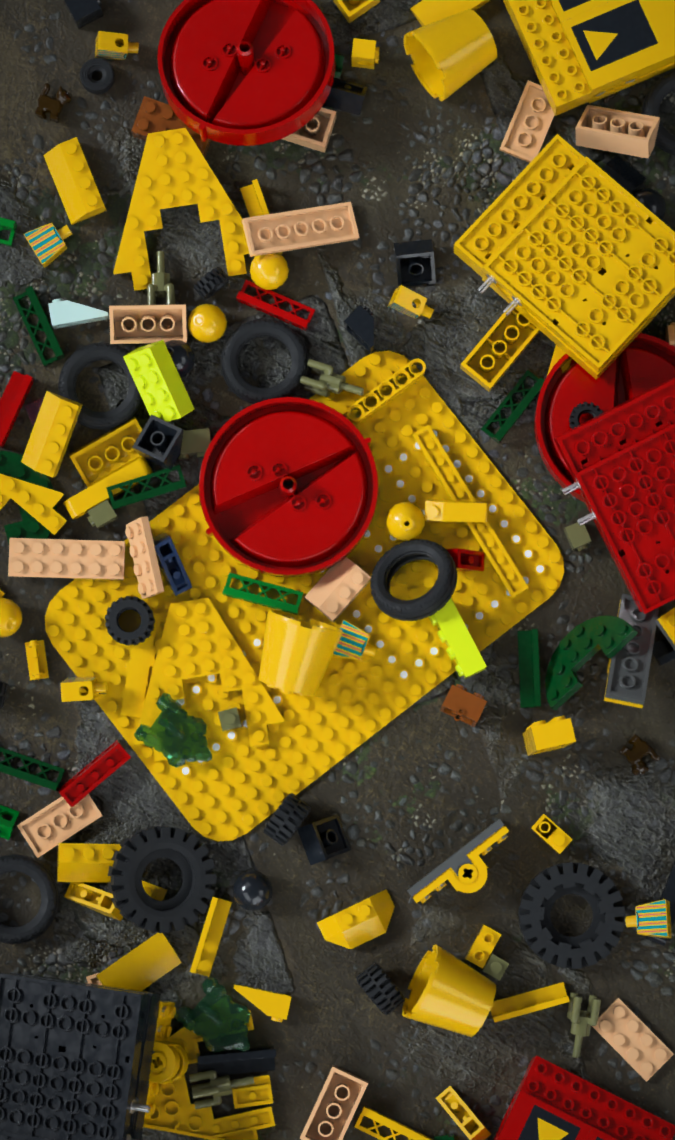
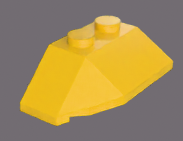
(359, 922)

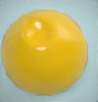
(269, 271)
(207, 323)
(405, 521)
(9, 617)

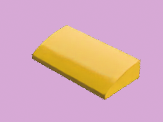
(434, 10)
(107, 453)
(141, 965)

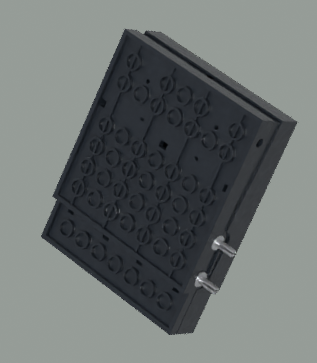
(74, 1059)

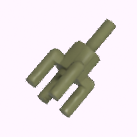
(161, 283)
(328, 381)
(582, 1019)
(217, 1087)

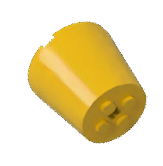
(450, 52)
(296, 652)
(449, 994)

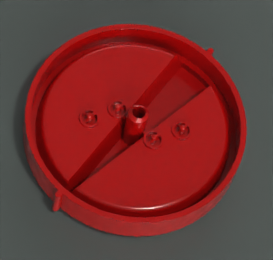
(246, 67)
(637, 369)
(288, 487)

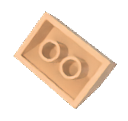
(338, 588)

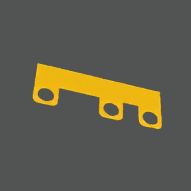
(141, 658)

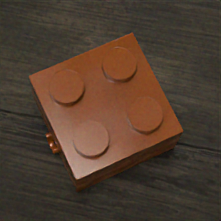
(463, 704)

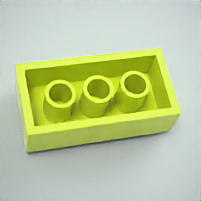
(159, 381)
(459, 641)

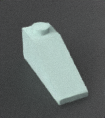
(70, 313)

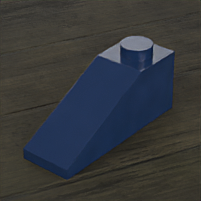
(171, 564)

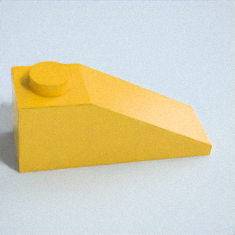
(455, 510)
(93, 899)
(269, 1002)
(462, 1115)

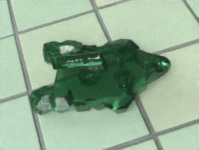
(175, 734)
(217, 1019)

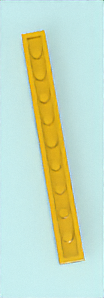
(481, 530)

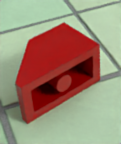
(467, 559)

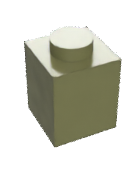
(101, 515)
(577, 536)
(230, 719)
(495, 966)

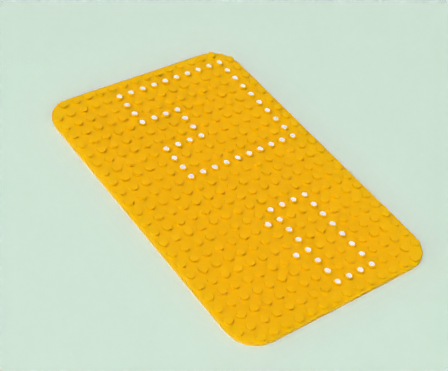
(354, 697)

